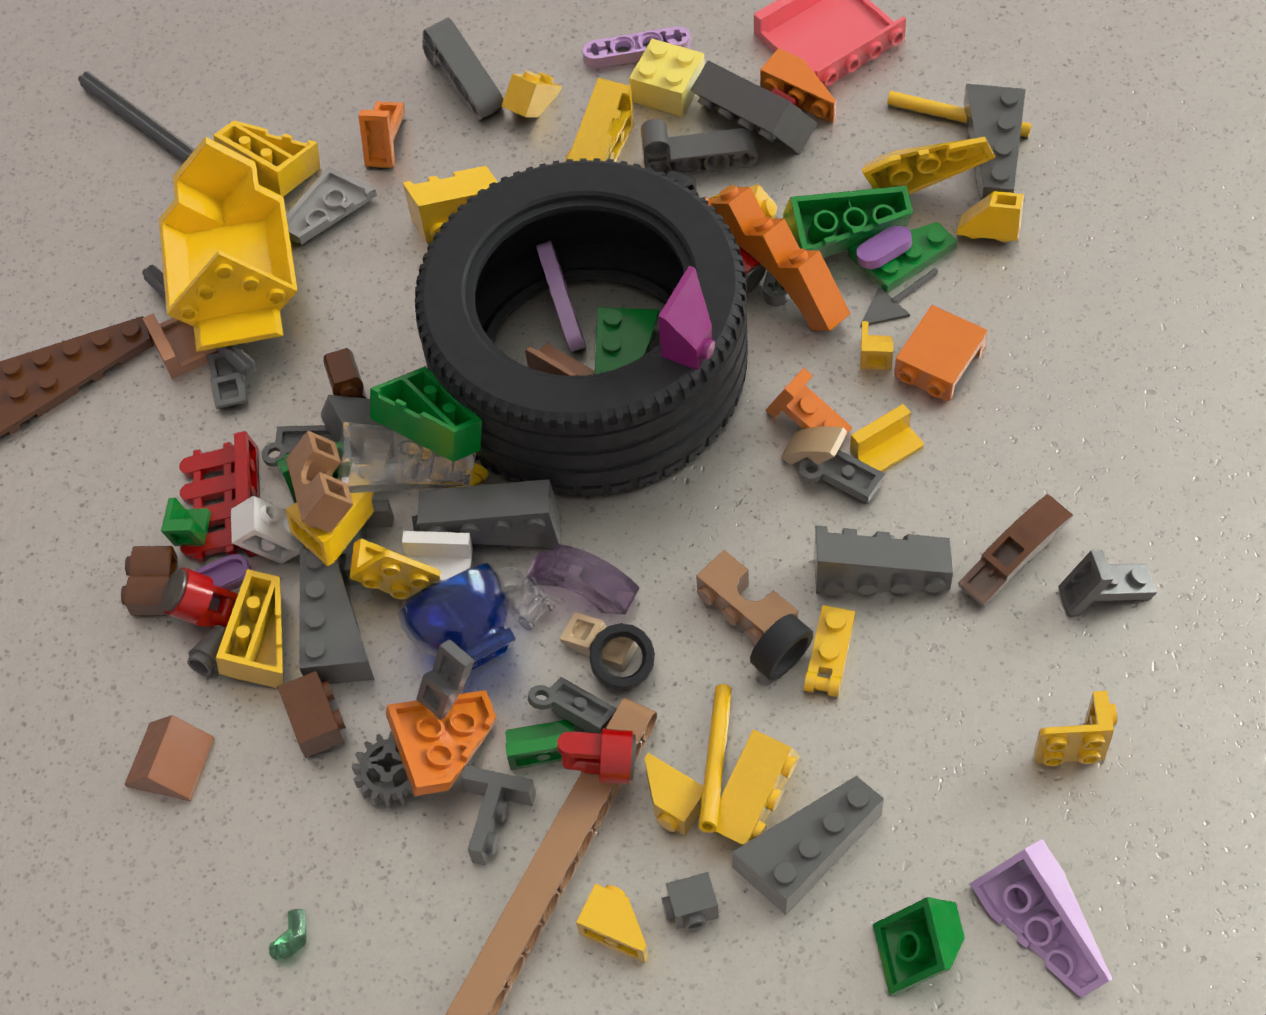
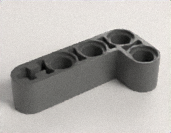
(446, 46)
(698, 151)

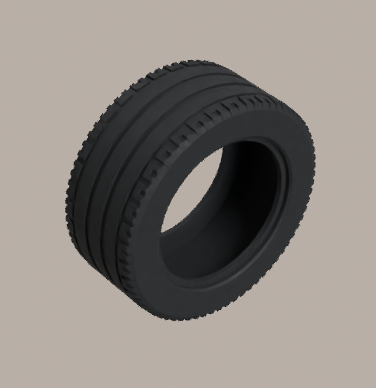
(604, 225)

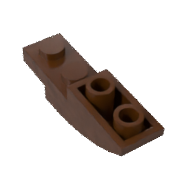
(1014, 549)

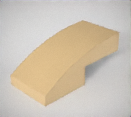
(815, 443)
(583, 630)

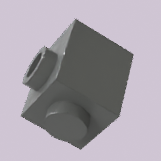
(691, 902)

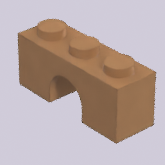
(318, 495)
(723, 583)

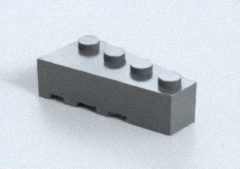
(997, 116)
(328, 625)

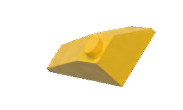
(926, 164)

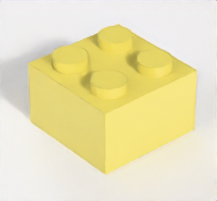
(666, 77)

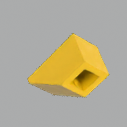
(530, 93)
(993, 217)

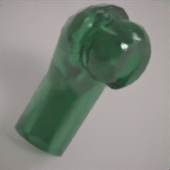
(291, 940)

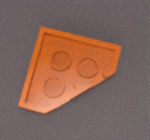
(435, 748)

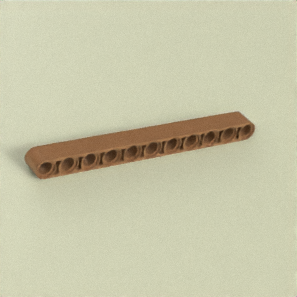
(545, 879)

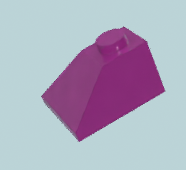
(686, 324)

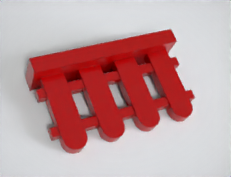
(242, 482)

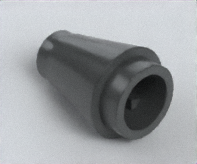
(203, 655)

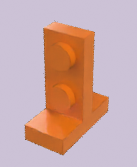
(378, 132)
(805, 406)

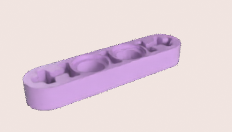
(634, 42)
(561, 296)

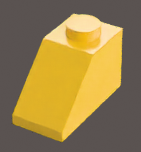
(673, 795)
(612, 922)

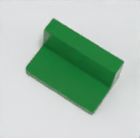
(535, 744)

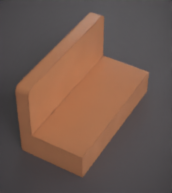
(555, 362)

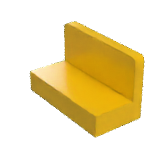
(886, 440)

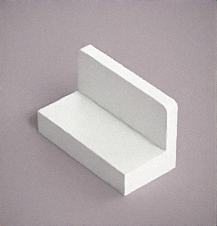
(441, 550)

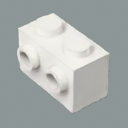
(264, 530)

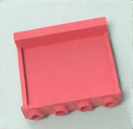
(828, 34)

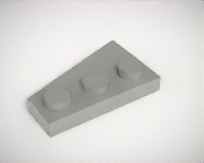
(325, 203)

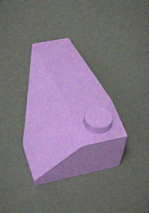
(1040, 908)

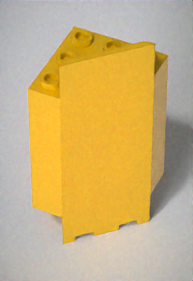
(225, 250)

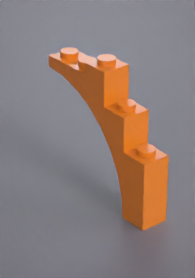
(774, 247)

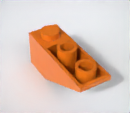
(798, 81)

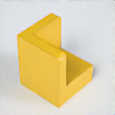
(875, 350)

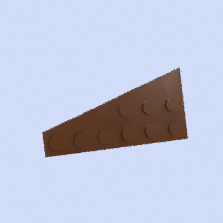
(50, 375)

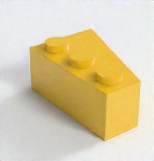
(605, 123)
(279, 160)
(437, 199)
(254, 633)
(755, 787)

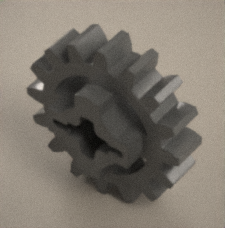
(376, 765)

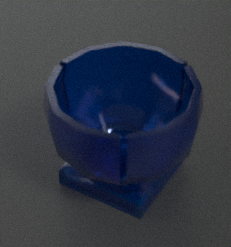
(466, 610)

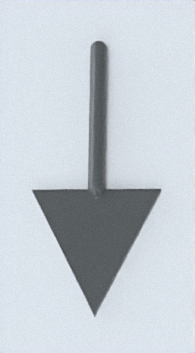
(885, 308)

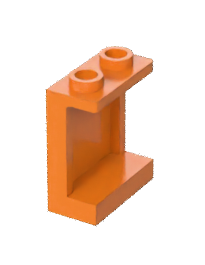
(939, 352)

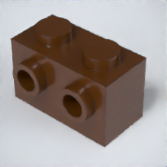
(311, 714)

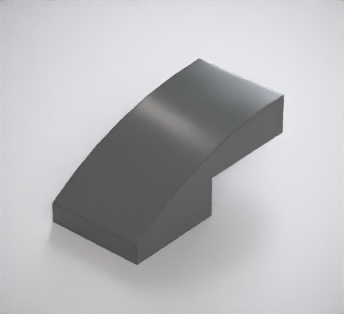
(226, 382)
(446, 680)

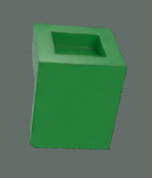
(184, 525)

